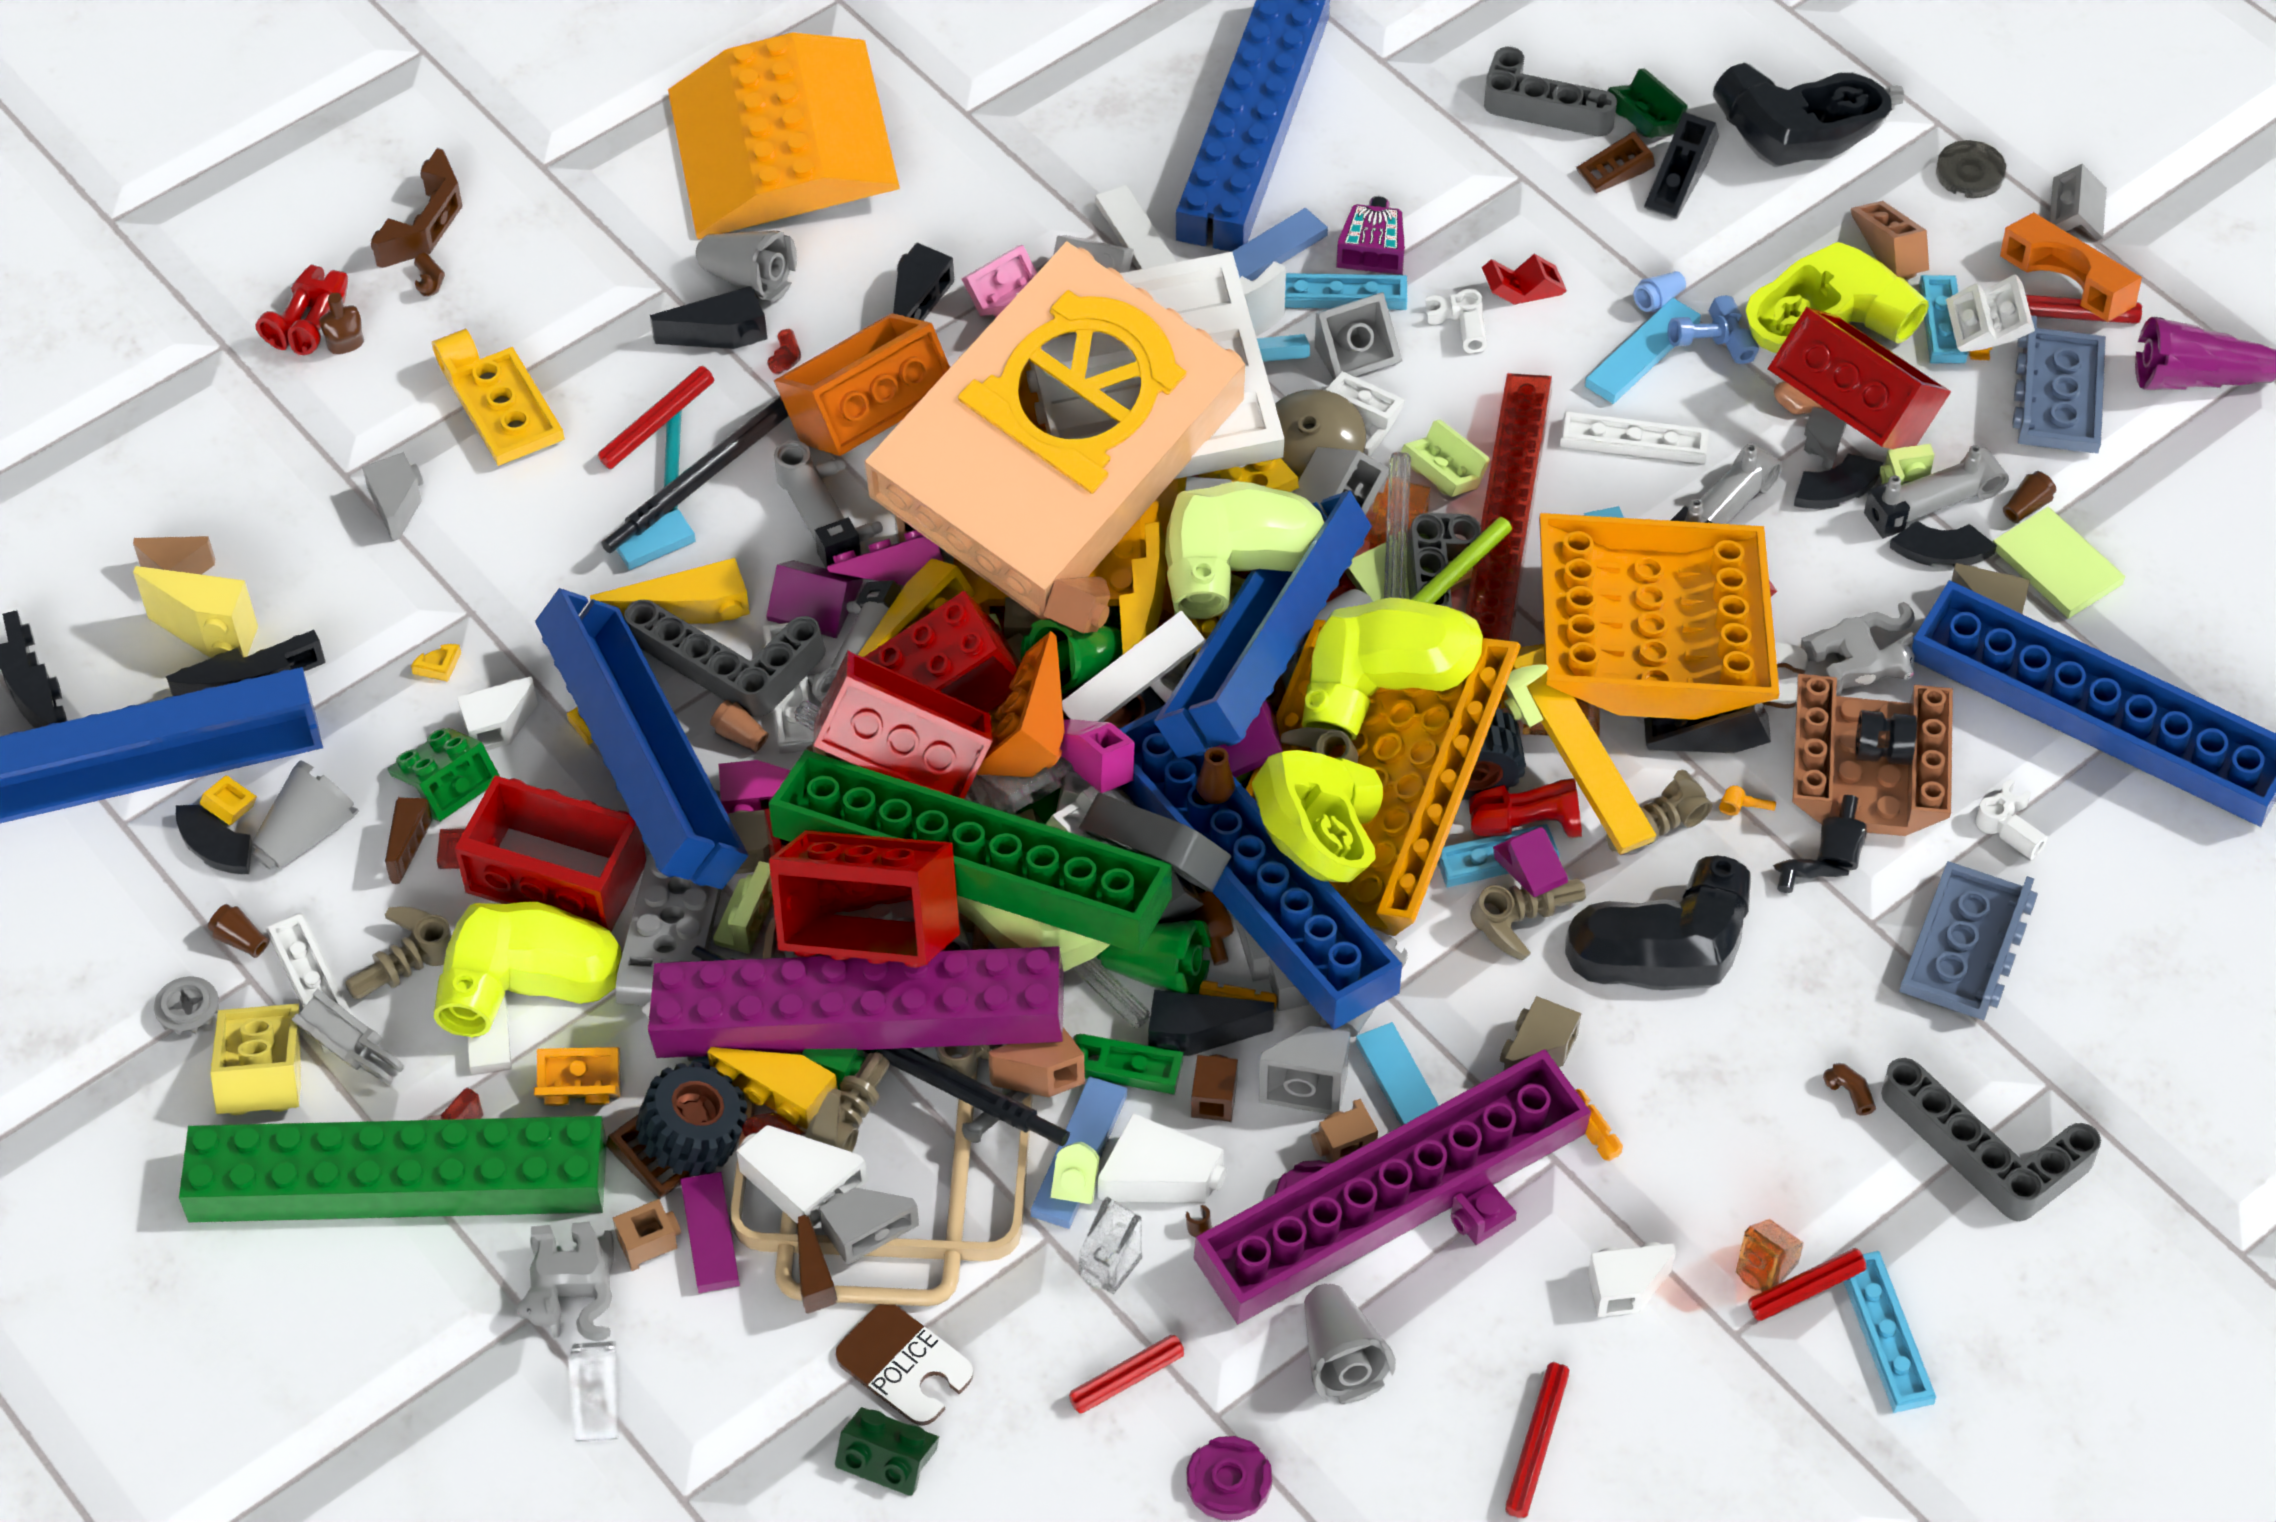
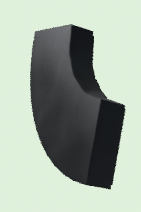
(1839, 484)
(1942, 546)
(212, 841)

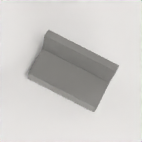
(2078, 200)

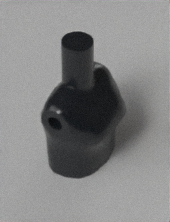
(1843, 836)

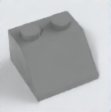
(1306, 1070)

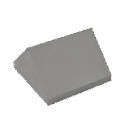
(1356, 337)

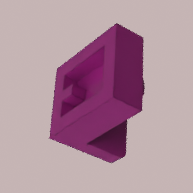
(1481, 1213)

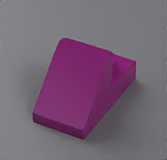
(1532, 861)

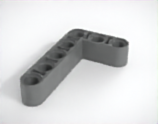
(753, 684)
(1985, 1147)

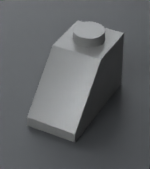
(394, 491)
(866, 1220)

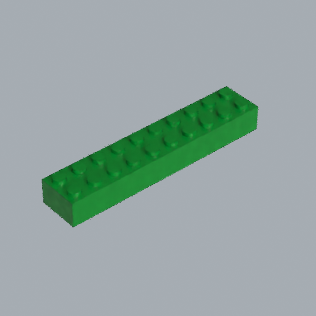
(996, 854)
(394, 1169)

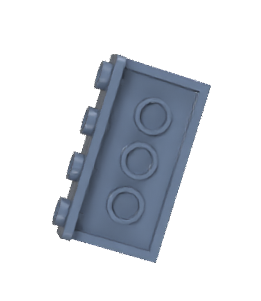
(2060, 390)
(1968, 940)

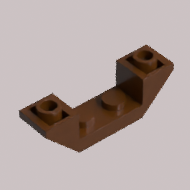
(403, 242)

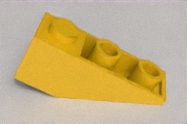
(779, 1080)

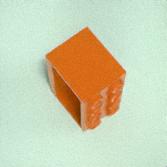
(863, 383)

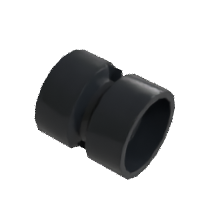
(1899, 741)

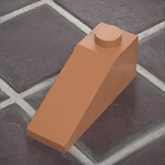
(1893, 238)
(1079, 603)

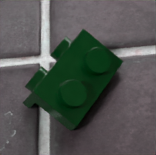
(1649, 105)
(885, 1450)

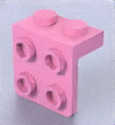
(999, 280)

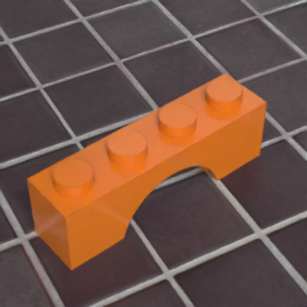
(2042, 246)

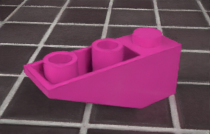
(888, 561)
(1098, 753)
(749, 784)

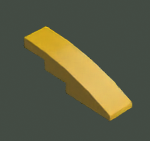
(1143, 608)

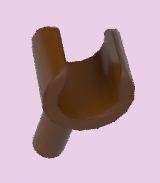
(1198, 1227)

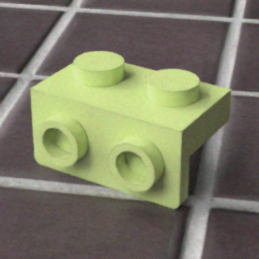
(1447, 460)

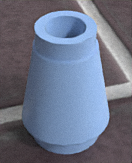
(1656, 291)

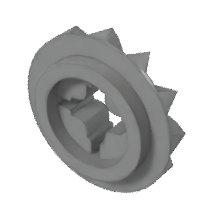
(169, 1006)

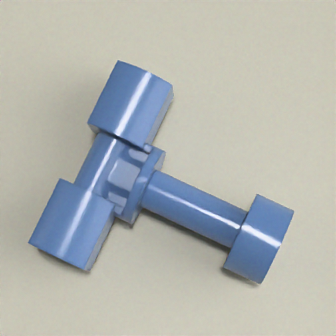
(1722, 330)

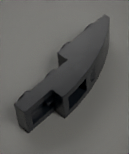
(231, 667)
(26, 679)

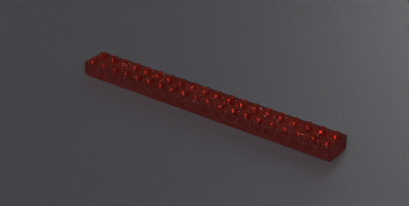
(1510, 495)

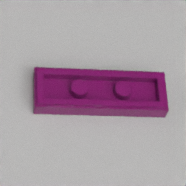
(710, 1232)

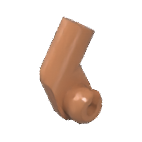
(1794, 400)

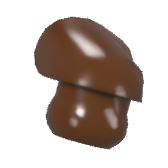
(431, 275)
(1853, 1082)

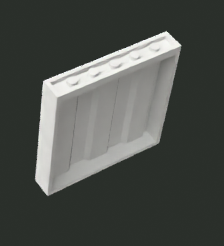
(1207, 298)

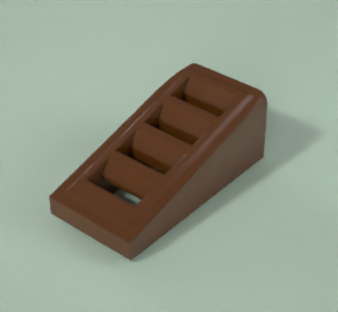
(1628, 145)
(407, 831)
(617, 1144)
(815, 1279)

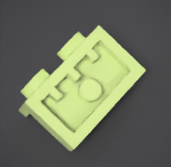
(746, 911)

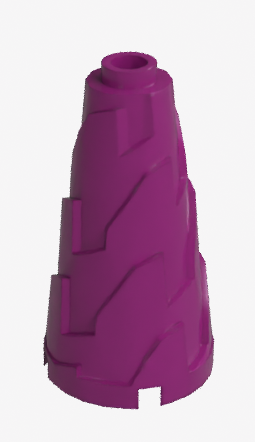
(2188, 356)

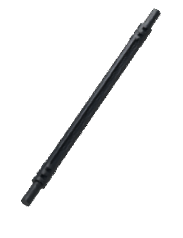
(697, 474)
(957, 1084)

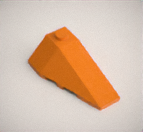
(1030, 718)

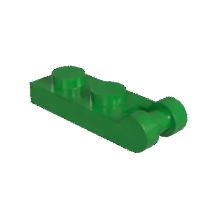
(1131, 1063)

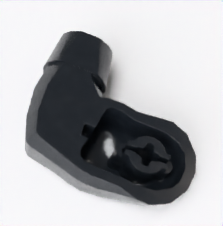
(1802, 122)
(1666, 940)

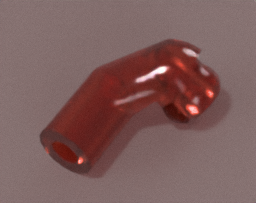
(788, 353)
(758, 1122)

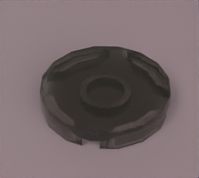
(1971, 168)

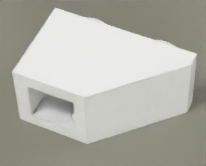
(498, 712)
(1628, 1277)

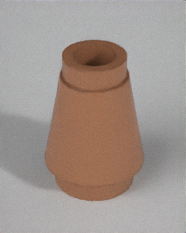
(738, 726)

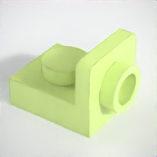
(1908, 463)

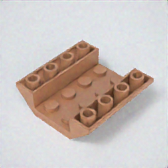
(1890, 796)

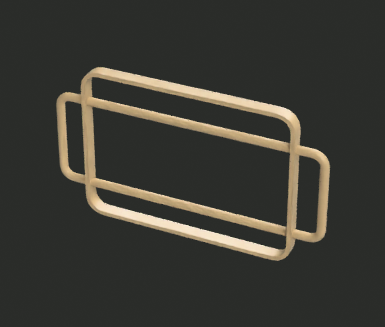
(951, 1250)

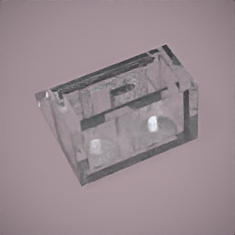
(1014, 793)

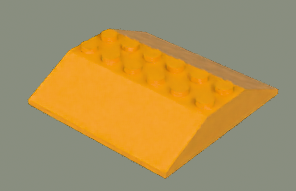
(780, 131)
(1657, 615)

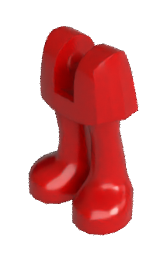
(308, 290)
(1498, 811)

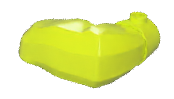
(1839, 283)
(1388, 647)
(1317, 810)
(524, 951)

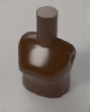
(341, 326)
(1218, 922)

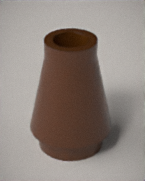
(2032, 494)
(1215, 778)
(236, 929)

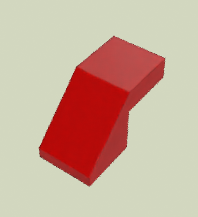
(1529, 282)

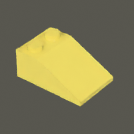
(199, 609)
(256, 1060)

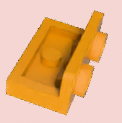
(578, 1074)

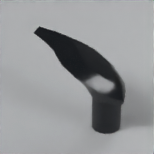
(1805, 868)

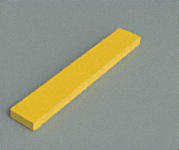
(1588, 762)

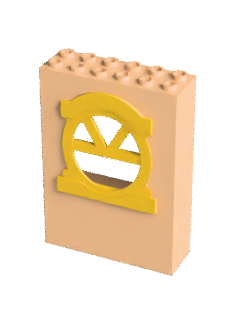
(1037, 504)

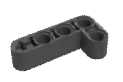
(1545, 100)
(1439, 549)
(1156, 837)

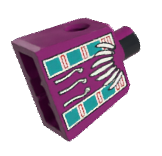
(1372, 238)

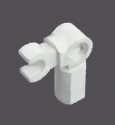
(1466, 308)
(1996, 817)

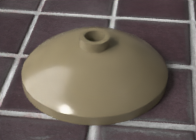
(1335, 420)

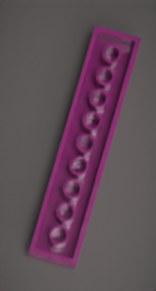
(856, 1003)
(1390, 1186)

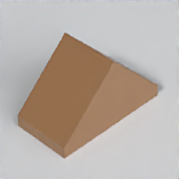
(175, 553)

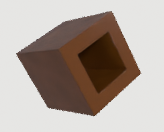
(1214, 1087)

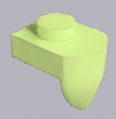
(1520, 701)
(1075, 1173)

